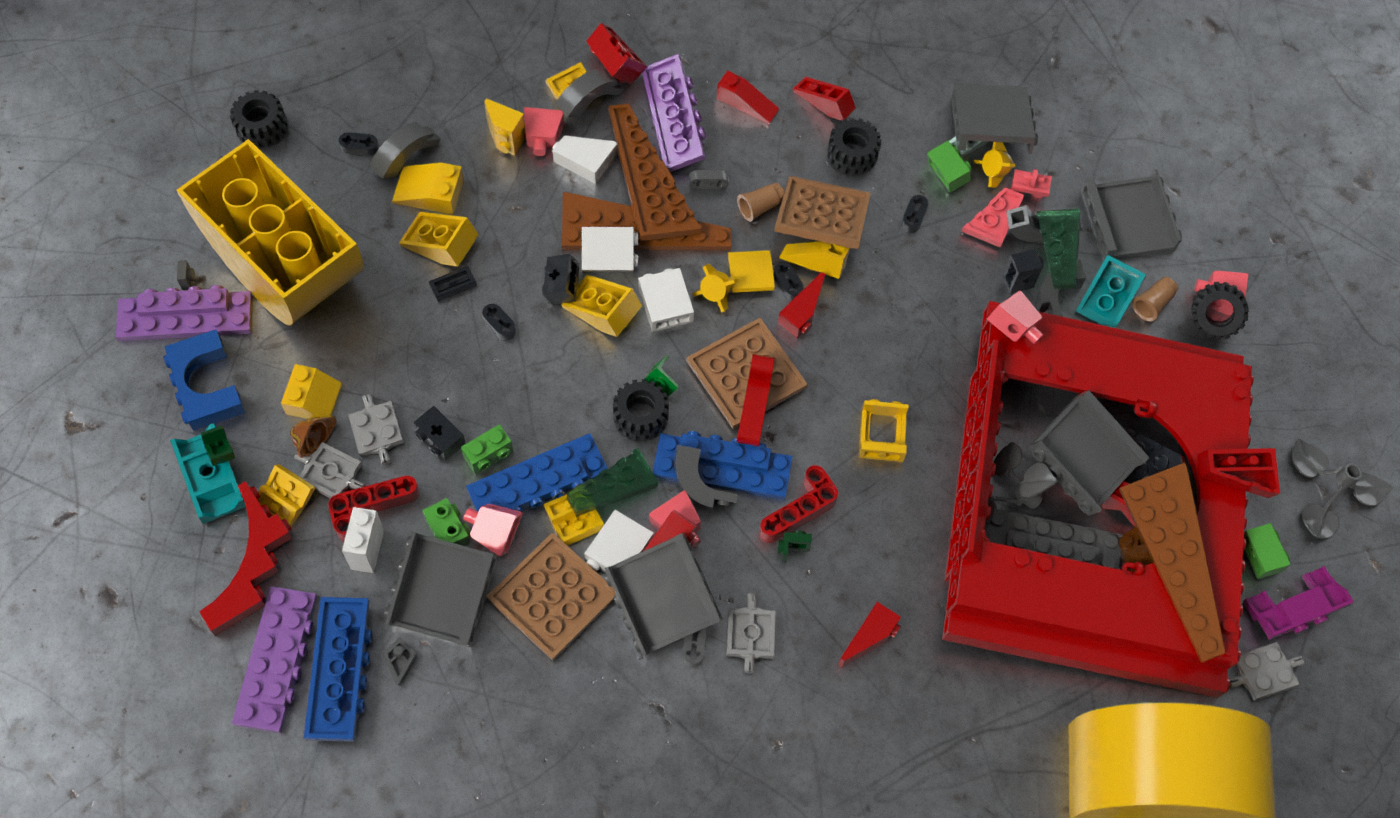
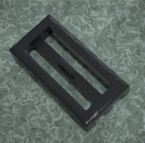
(453, 287)

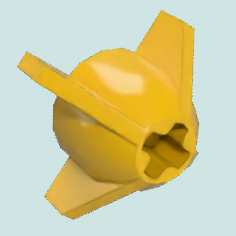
(996, 164)
(715, 286)

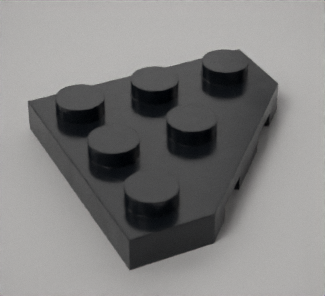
(1159, 458)

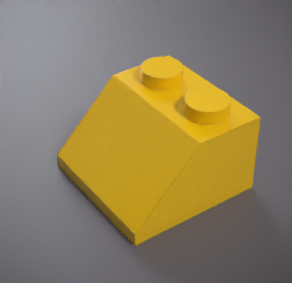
(506, 126)
(310, 393)

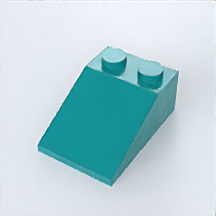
(1111, 292)

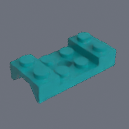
(212, 494)

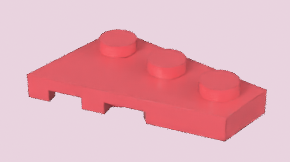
(992, 221)

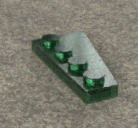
(1061, 243)
(621, 481)

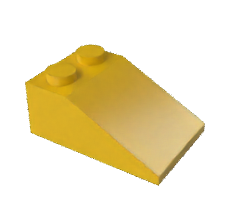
(430, 187)
(440, 237)
(604, 304)

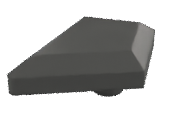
(399, 659)

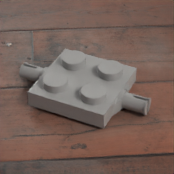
(376, 429)
(330, 470)
(750, 633)
(1266, 671)

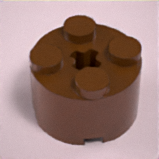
(1134, 549)

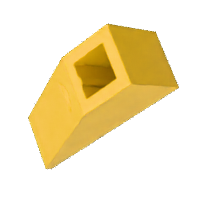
(817, 256)

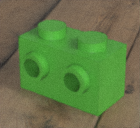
(949, 166)
(487, 449)
(445, 523)
(1265, 551)

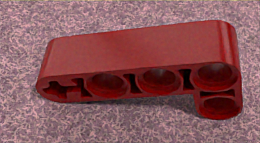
(755, 400)
(373, 494)
(795, 508)

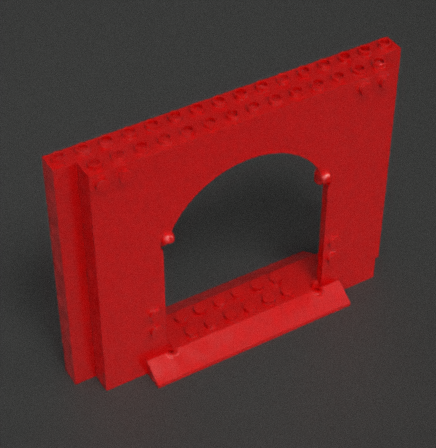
(1082, 610)

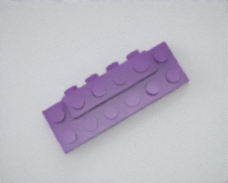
(674, 113)
(183, 313)
(275, 660)

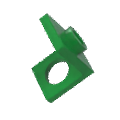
(661, 378)

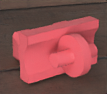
(1031, 183)

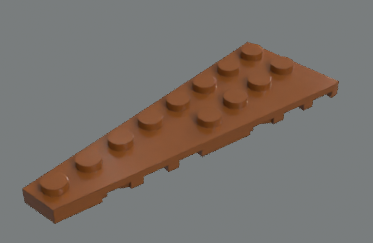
(652, 191)
(591, 212)
(1171, 532)

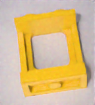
(883, 450)

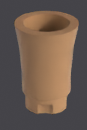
(759, 201)
(1153, 300)

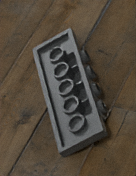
(1055, 538)

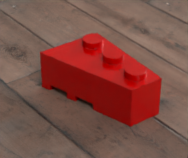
(615, 54)
(1242, 469)

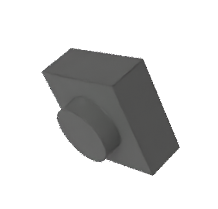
(185, 274)

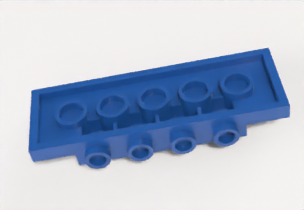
(728, 464)
(540, 477)
(338, 669)

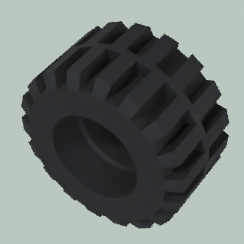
(253, 106)
(850, 159)
(1219, 328)
(640, 393)

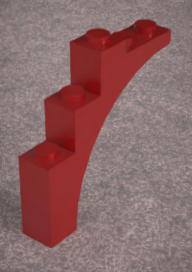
(241, 595)

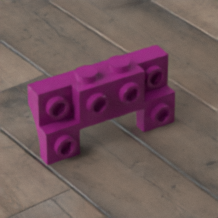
(1299, 611)

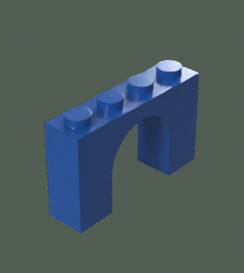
(184, 359)

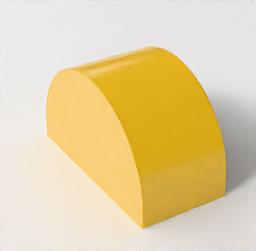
(270, 233)
(1170, 763)

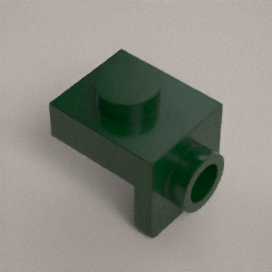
(217, 445)
(797, 540)

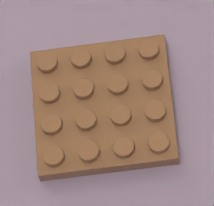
(822, 212)
(726, 365)
(552, 596)

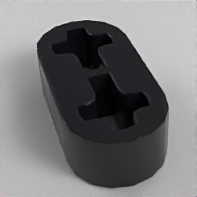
(358, 143)
(911, 212)
(792, 278)
(502, 318)

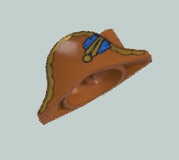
(310, 433)

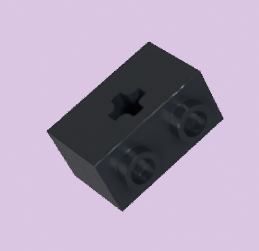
(1023, 270)
(561, 279)
(435, 422)

